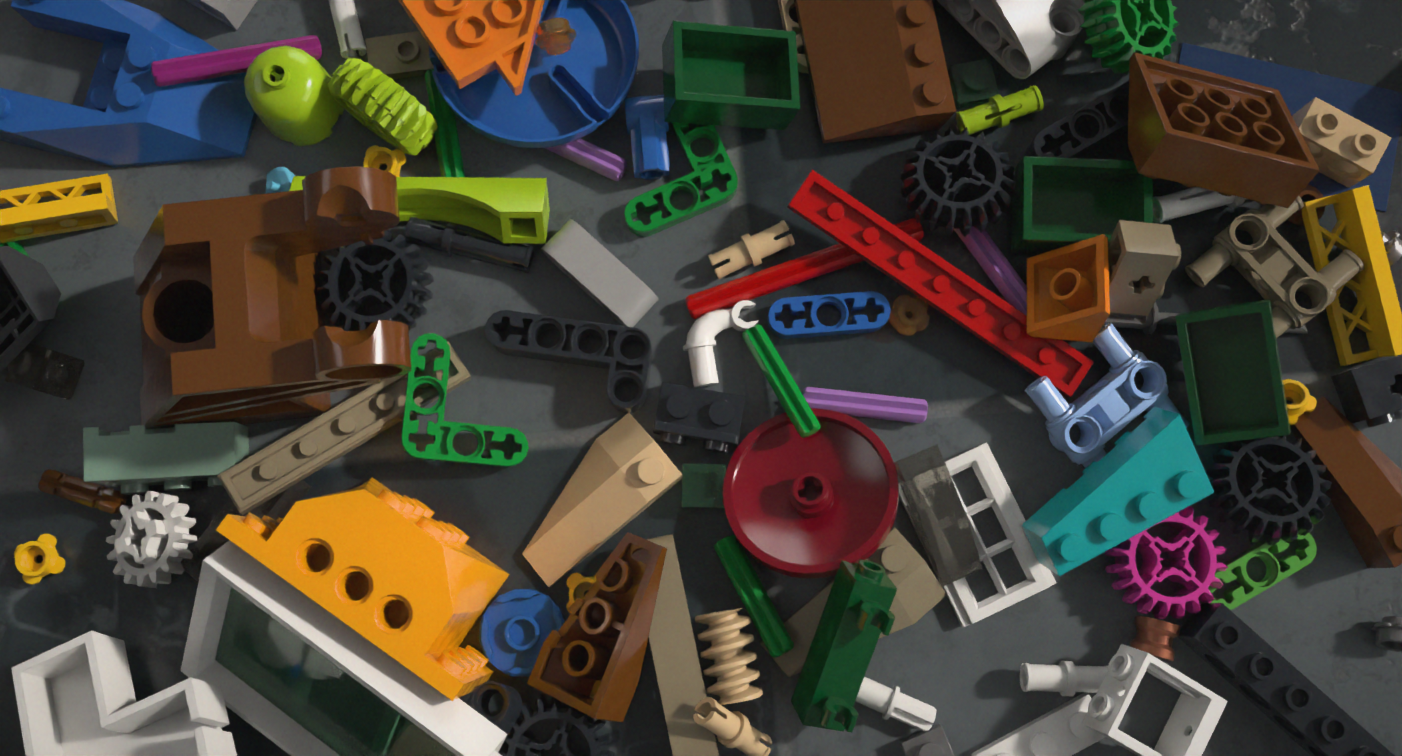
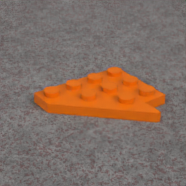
(479, 36)

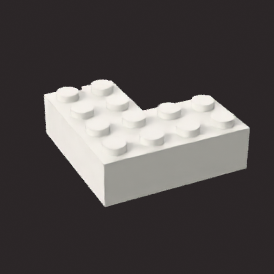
(85, 705)

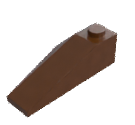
(1363, 485)
(603, 642)

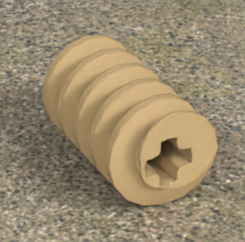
(729, 656)

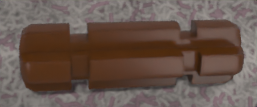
(81, 492)

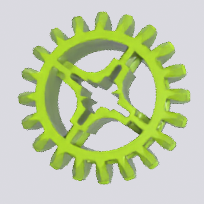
(382, 106)

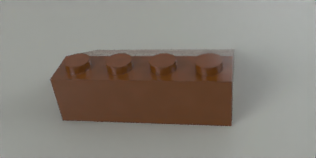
(875, 67)
(1215, 133)

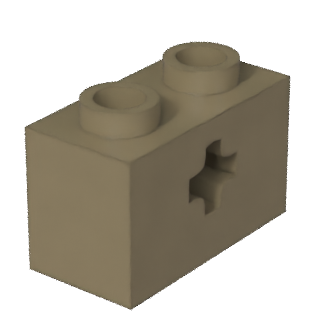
(1139, 265)

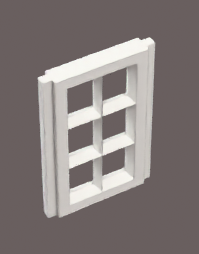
(1011, 519)

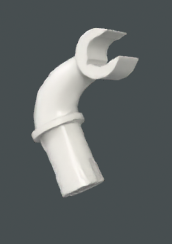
(701, 340)

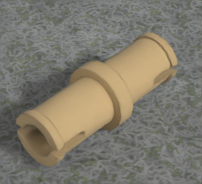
(751, 249)
(731, 728)

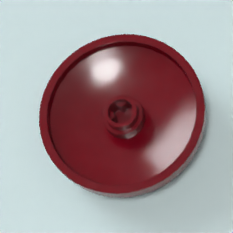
(811, 498)

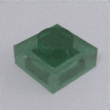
(972, 83)
(703, 485)

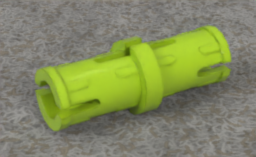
(1000, 110)

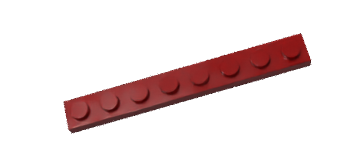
(937, 282)

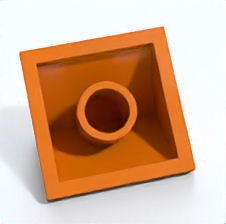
(1069, 291)

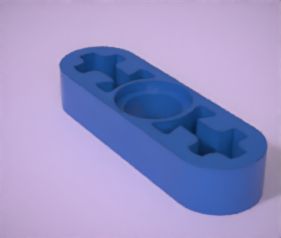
(858, 301)

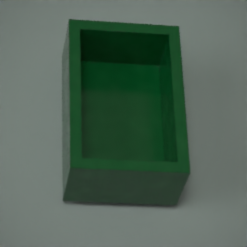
(730, 76)
(1074, 200)
(1233, 373)

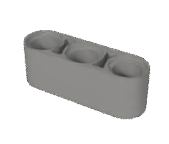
(599, 274)

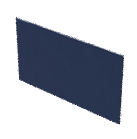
(1369, 104)

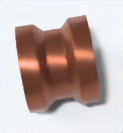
(1155, 637)

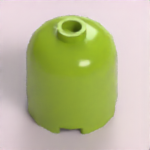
(292, 95)

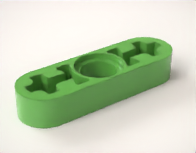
(1289, 564)

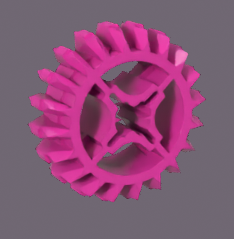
(1194, 581)

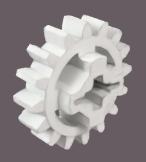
(151, 539)

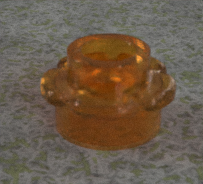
(555, 36)
(905, 325)

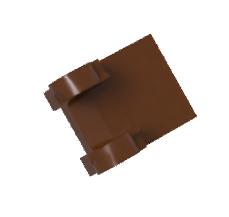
(237, 307)

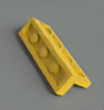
(58, 216)
(1373, 286)

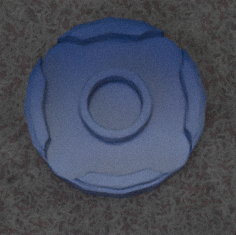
(516, 629)

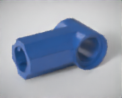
(648, 136)

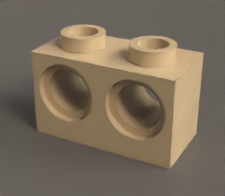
(1340, 143)

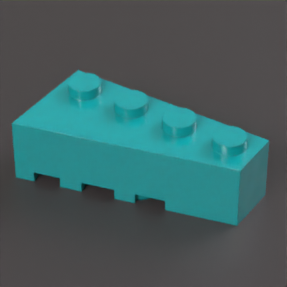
(1124, 493)

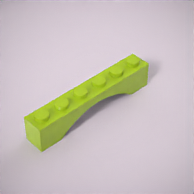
(502, 207)

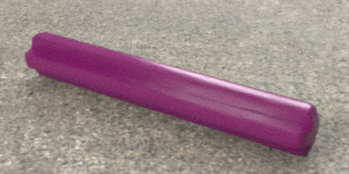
(223, 62)

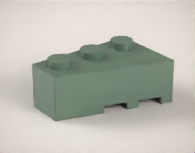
(163, 455)

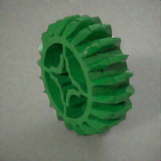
(1127, 27)

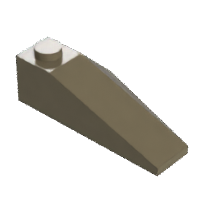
(915, 596)

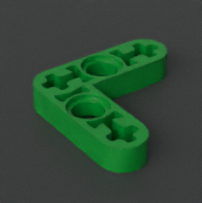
(702, 171)
(444, 431)

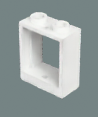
(1195, 710)

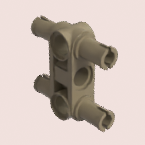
(1275, 266)

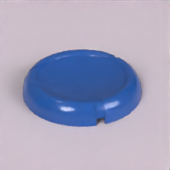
(561, 93)

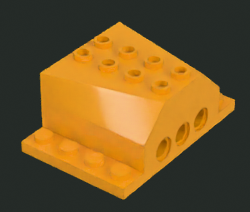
(385, 575)

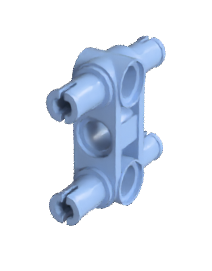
(1105, 405)

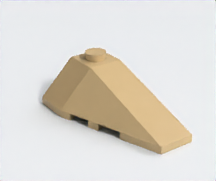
(607, 491)

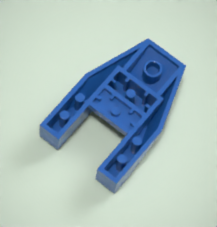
(125, 112)

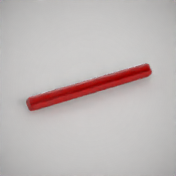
(782, 275)

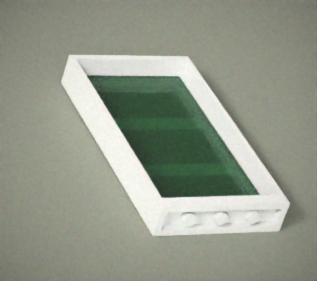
(313, 677)

